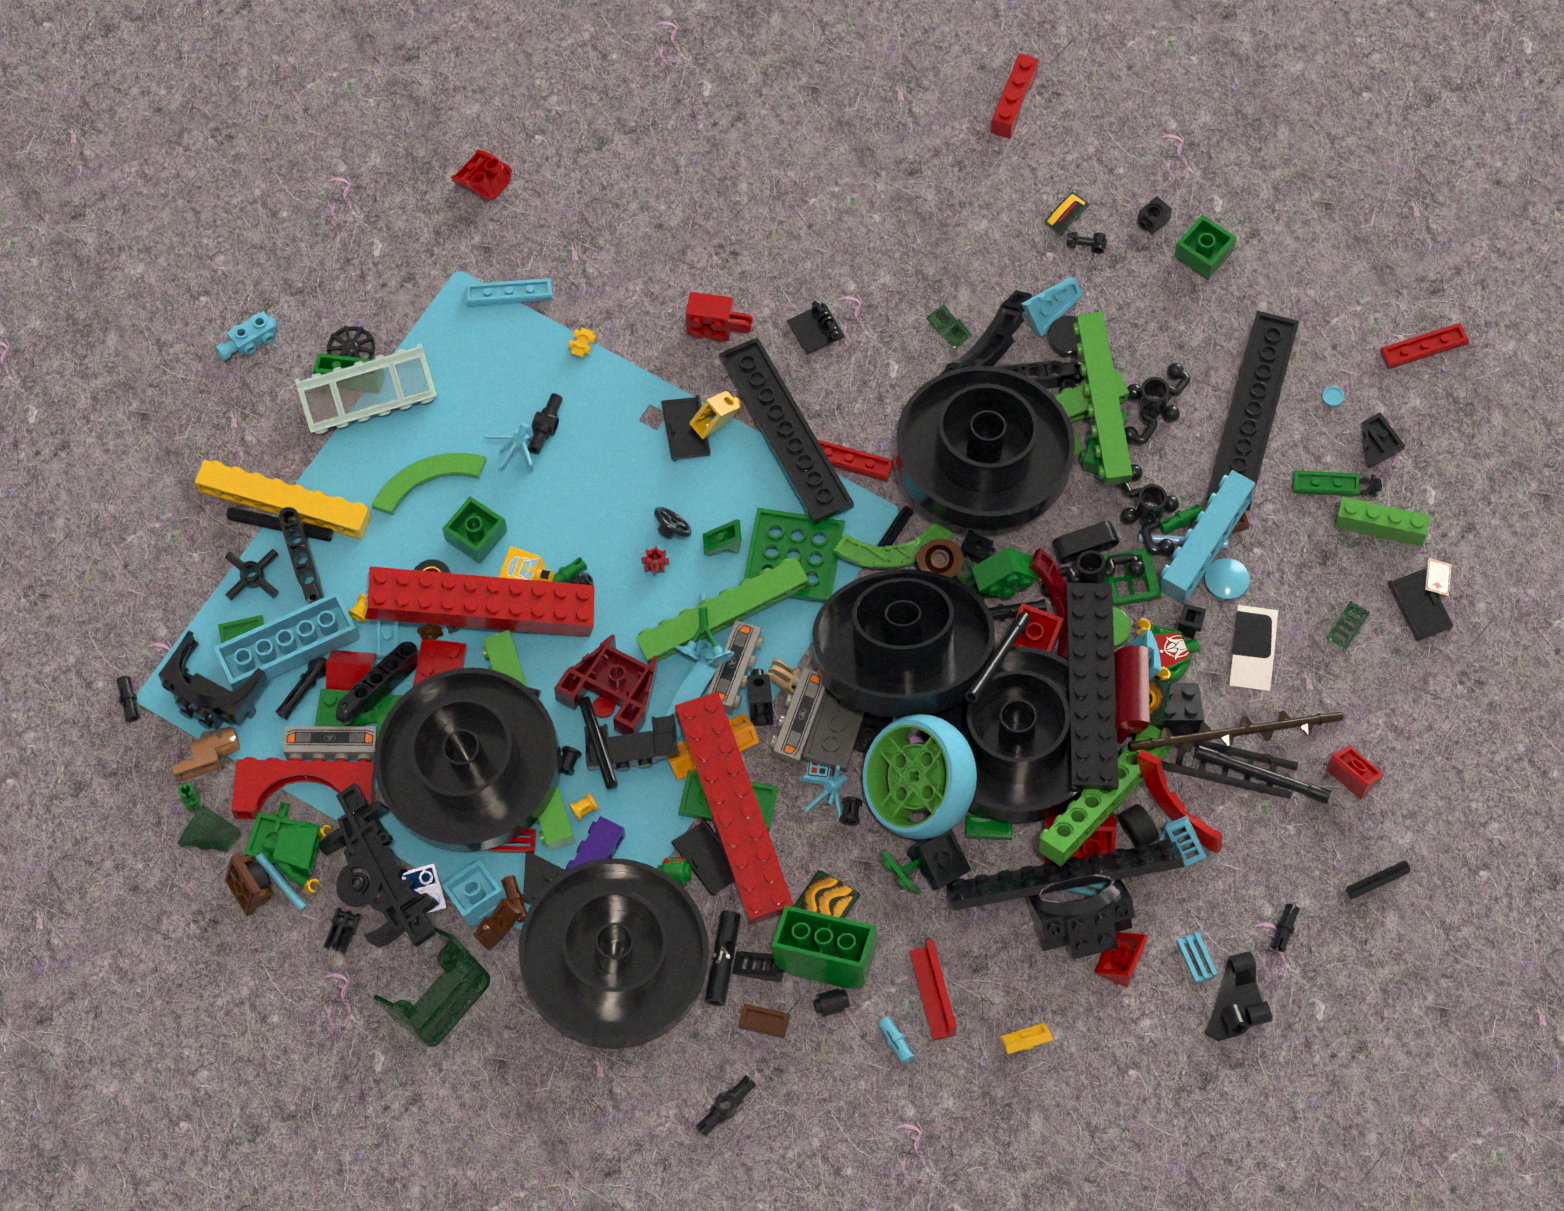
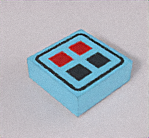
(818, 770)

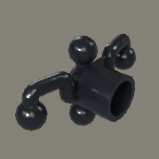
(1151, 407)
(1148, 514)
(1094, 568)

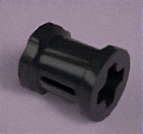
(569, 759)
(851, 811)

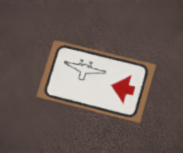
(1438, 577)

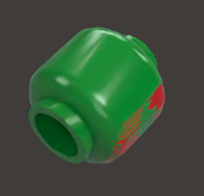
(677, 868)

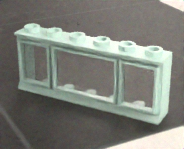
(366, 389)

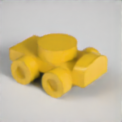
(581, 345)

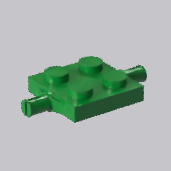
(267, 827)

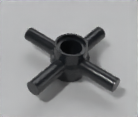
(254, 581)

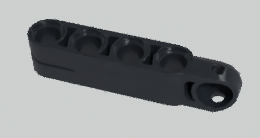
(1044, 370)
(311, 591)
(378, 682)

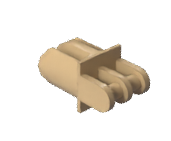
(782, 675)

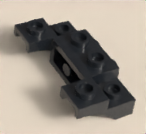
(639, 748)

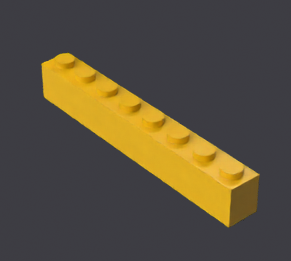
(274, 495)

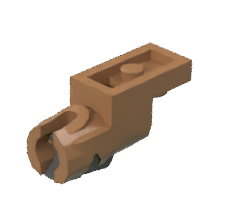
(207, 753)

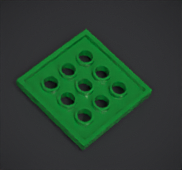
(789, 523)

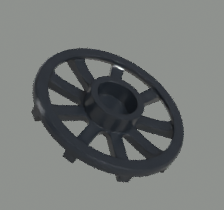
(351, 347)

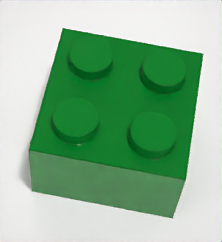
(1205, 246)
(474, 529)
(1004, 573)

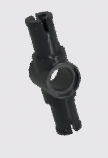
(545, 423)
(718, 1115)

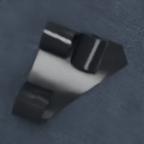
(1238, 1000)

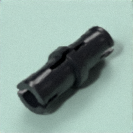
(127, 698)
(1285, 927)

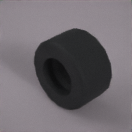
(1138, 825)

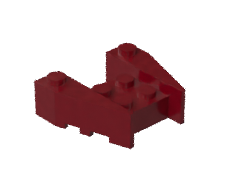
(614, 678)

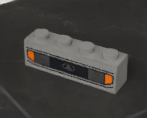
(732, 675)
(799, 716)
(330, 742)

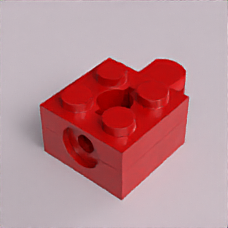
(714, 317)

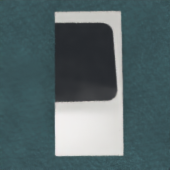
(1254, 647)

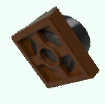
(248, 883)

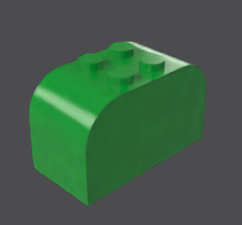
(824, 947)

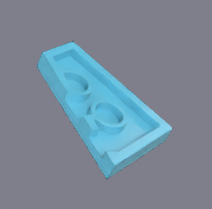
(1051, 304)

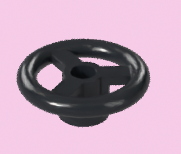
(671, 522)

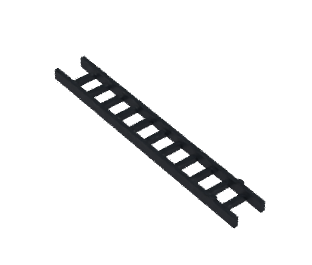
(1223, 778)

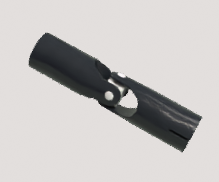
(721, 968)

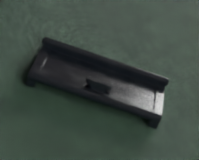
(685, 441)
(1418, 607)
(705, 851)

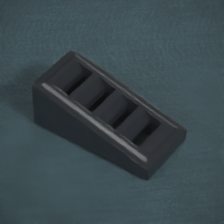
(768, 974)

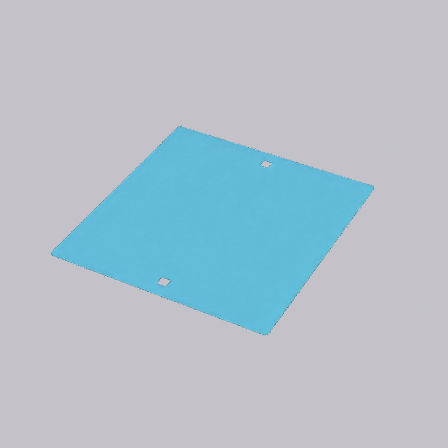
(583, 498)

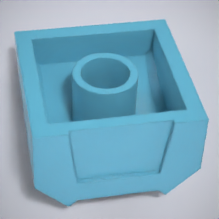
(473, 892)

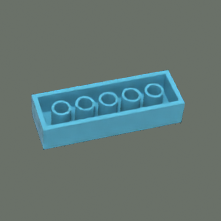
(1207, 537)
(288, 641)

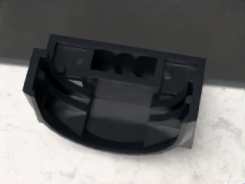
(204, 698)
(1083, 924)

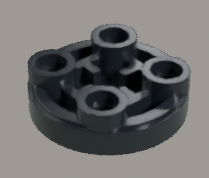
(1062, 337)

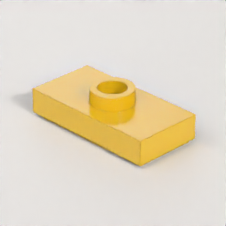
(1026, 1038)

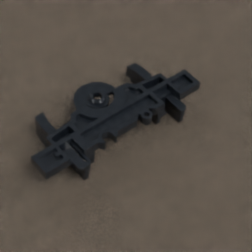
(386, 891)

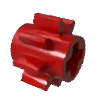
(655, 567)

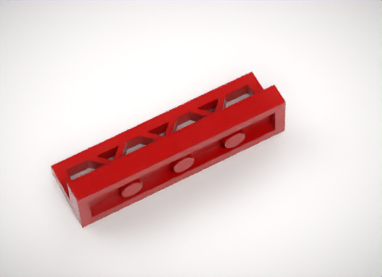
(933, 991)

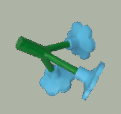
(712, 649)

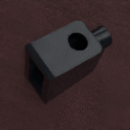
(760, 693)

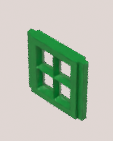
(1149, 576)

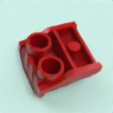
(484, 175)

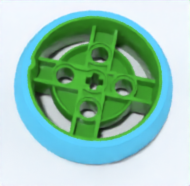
(919, 776)

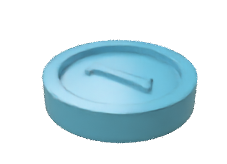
(1333, 396)

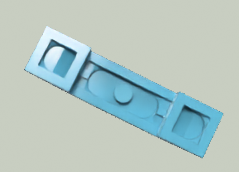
(693, 686)

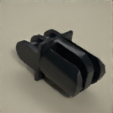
(341, 932)

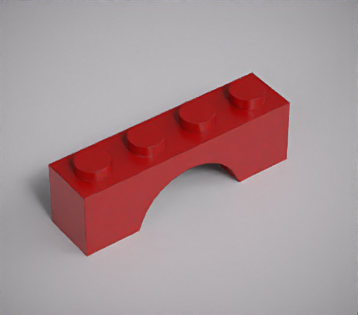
(1010, 103)

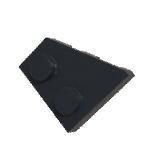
(1379, 440)
(537, 876)

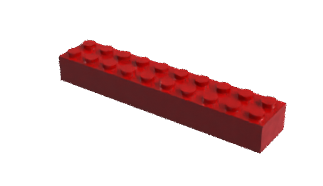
(479, 601)
(733, 808)

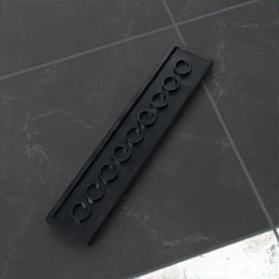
(1255, 398)
(786, 431)
(1092, 686)
(1073, 873)

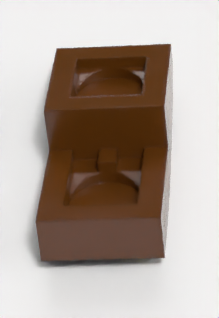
(496, 926)

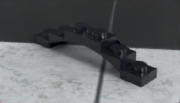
(997, 337)

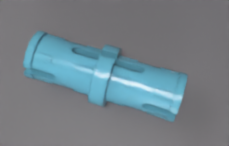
(895, 1040)

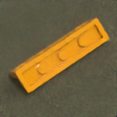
(744, 735)

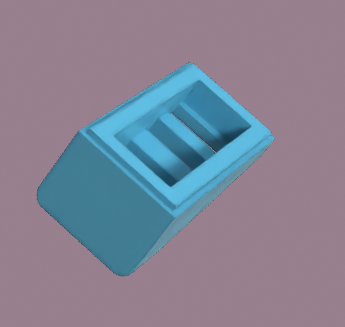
(1178, 824)

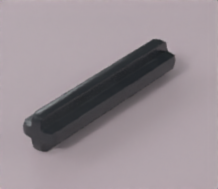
(896, 527)
(1378, 879)

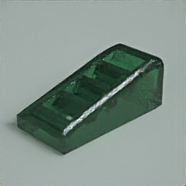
(1359, 611)

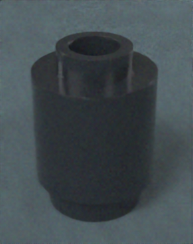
(831, 1002)

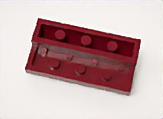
(1131, 690)

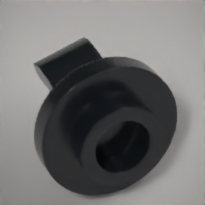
(1375, 485)
(582, 578)

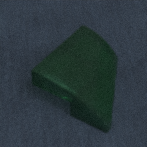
(209, 831)

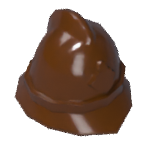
(940, 557)

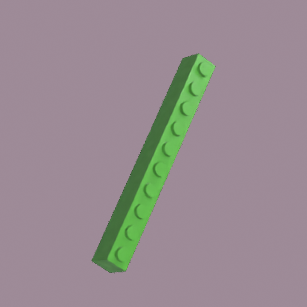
(554, 820)

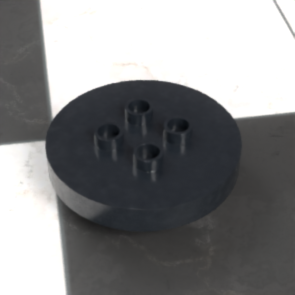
(984, 447)
(902, 642)
(1020, 738)
(467, 759)
(613, 953)

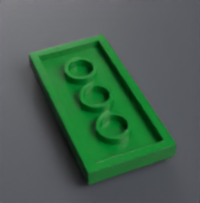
(695, 806)

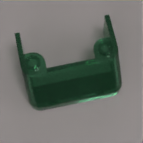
(446, 999)

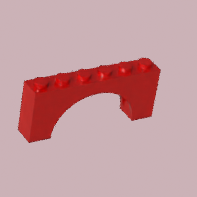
(261, 778)

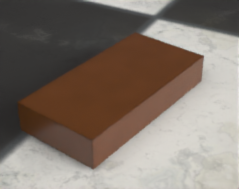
(764, 1021)

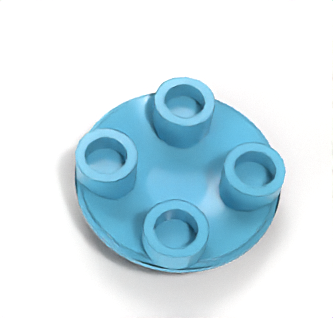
(1227, 579)

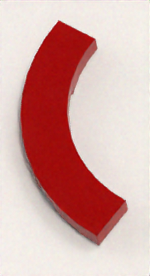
(1156, 782)

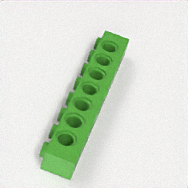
(1081, 820)

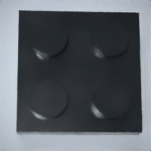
(948, 848)

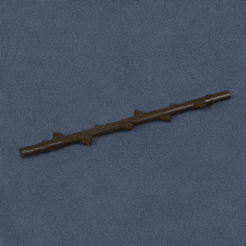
(1227, 734)

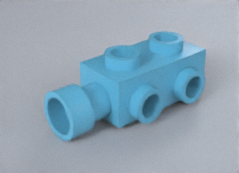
(247, 336)

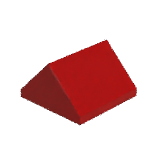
(1041, 631)
(347, 668)
(1354, 771)
(1120, 963)

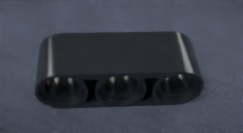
(1094, 537)

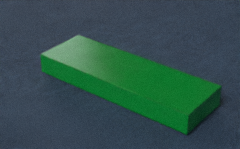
(1326, 483)

